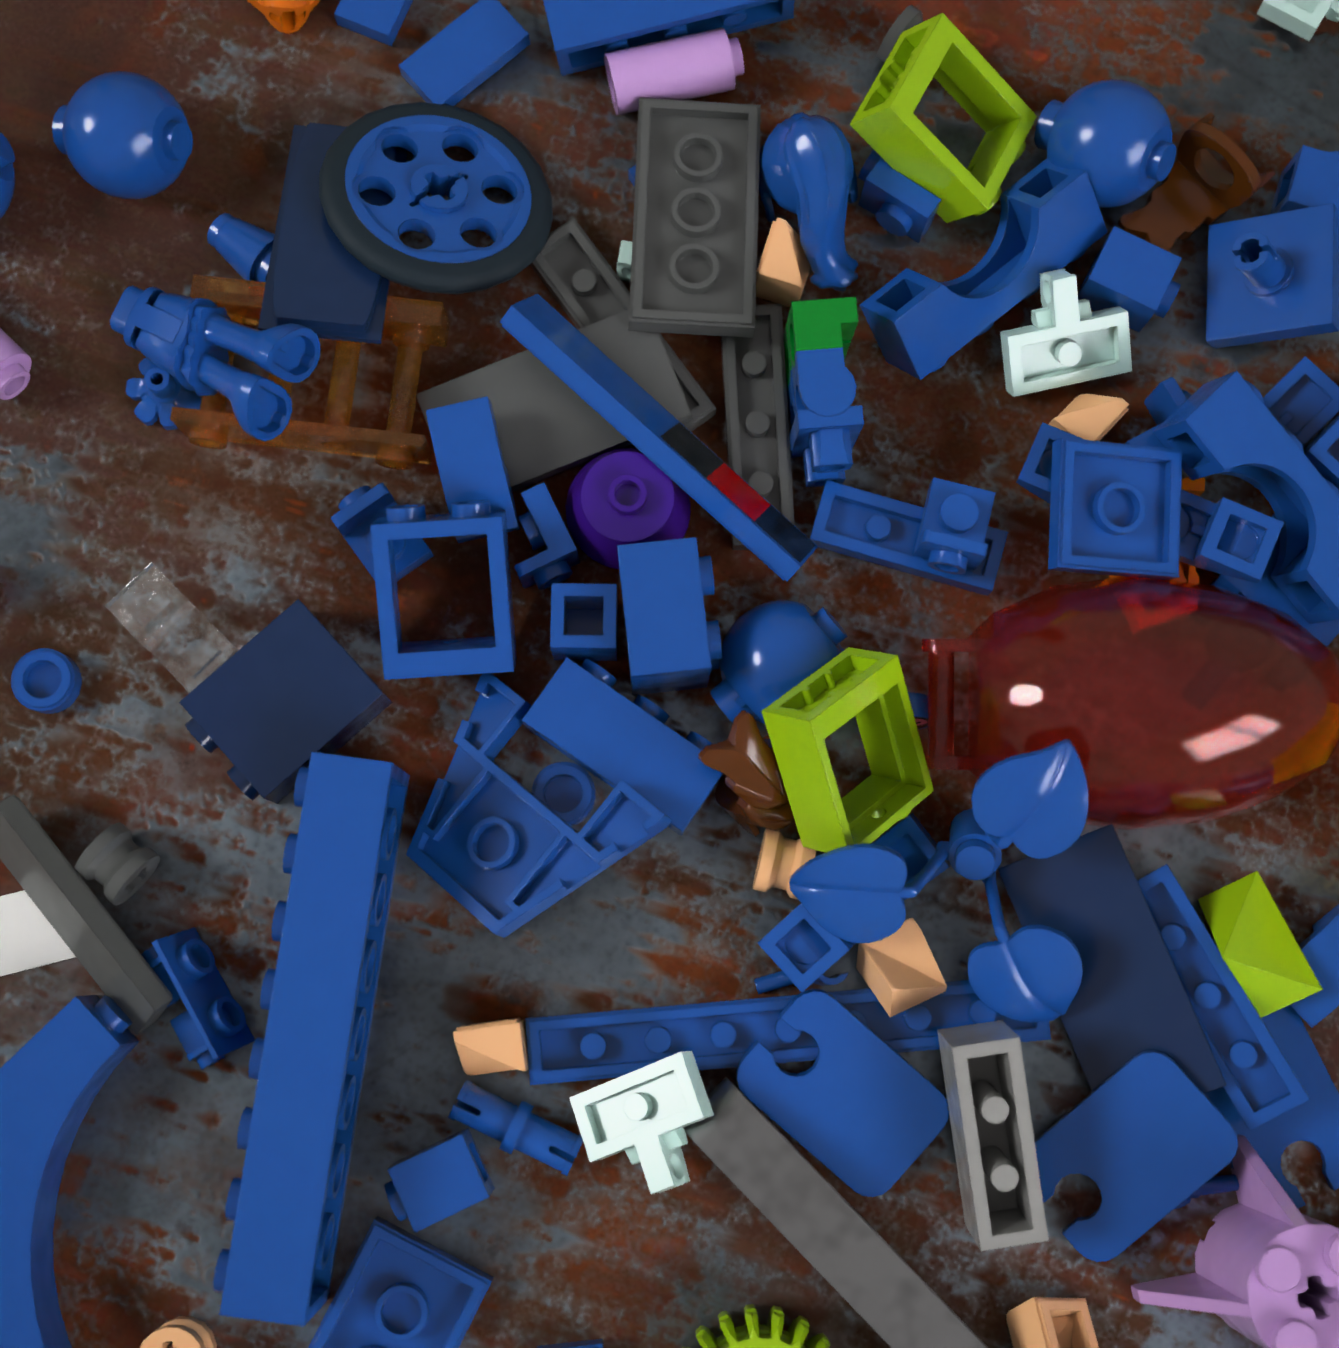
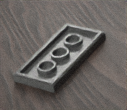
(695, 218)
(542, 420)

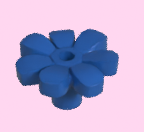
(158, 395)

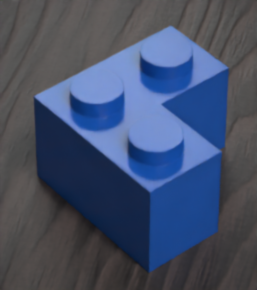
(665, 615)

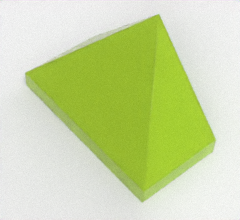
(1258, 945)

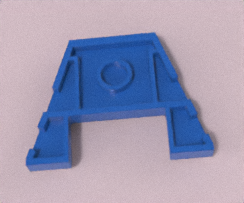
(500, 843)

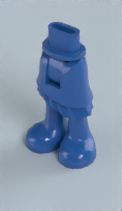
(193, 343)

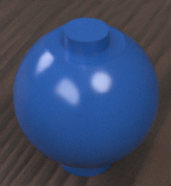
(124, 135)
(1114, 135)
(772, 653)

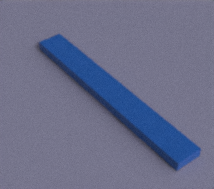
(723, 1031)

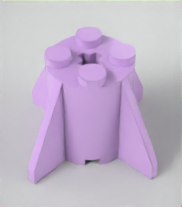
(1261, 1267)

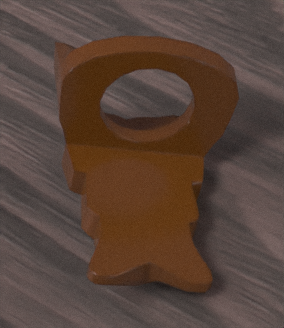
(1196, 188)
(751, 779)

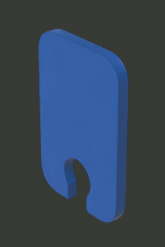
(858, 1103)
(1311, 1122)
(1144, 1142)

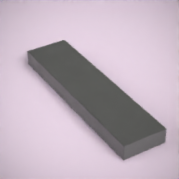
(593, 291)
(759, 411)
(79, 917)

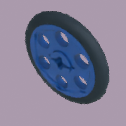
(450, 263)

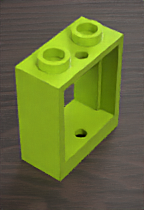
(909, 147)
(797, 723)

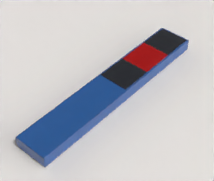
(658, 435)

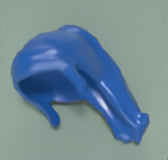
(813, 175)

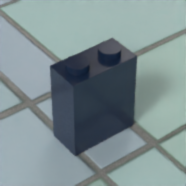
(280, 701)

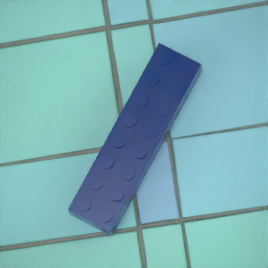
(314, 1041)

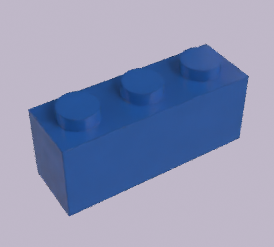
(622, 740)

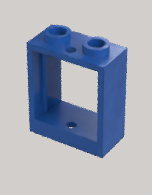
(443, 656)

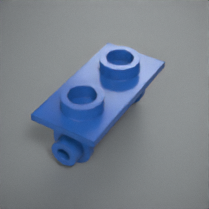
(213, 1019)

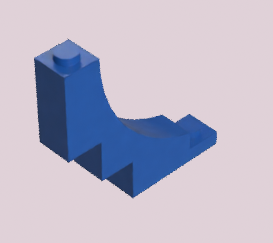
(41, 1108)

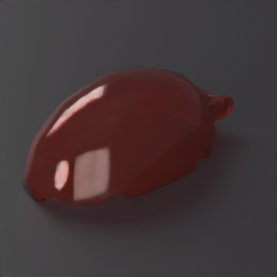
(1163, 686)

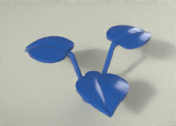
(1022, 800)

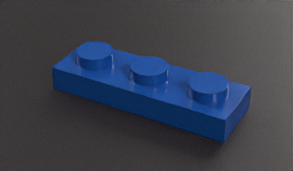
(886, 535)

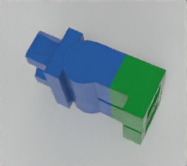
(821, 387)

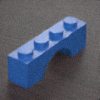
(1042, 227)
(1234, 434)

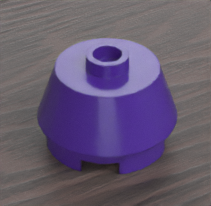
(623, 502)

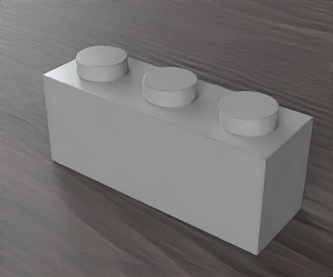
(992, 1135)

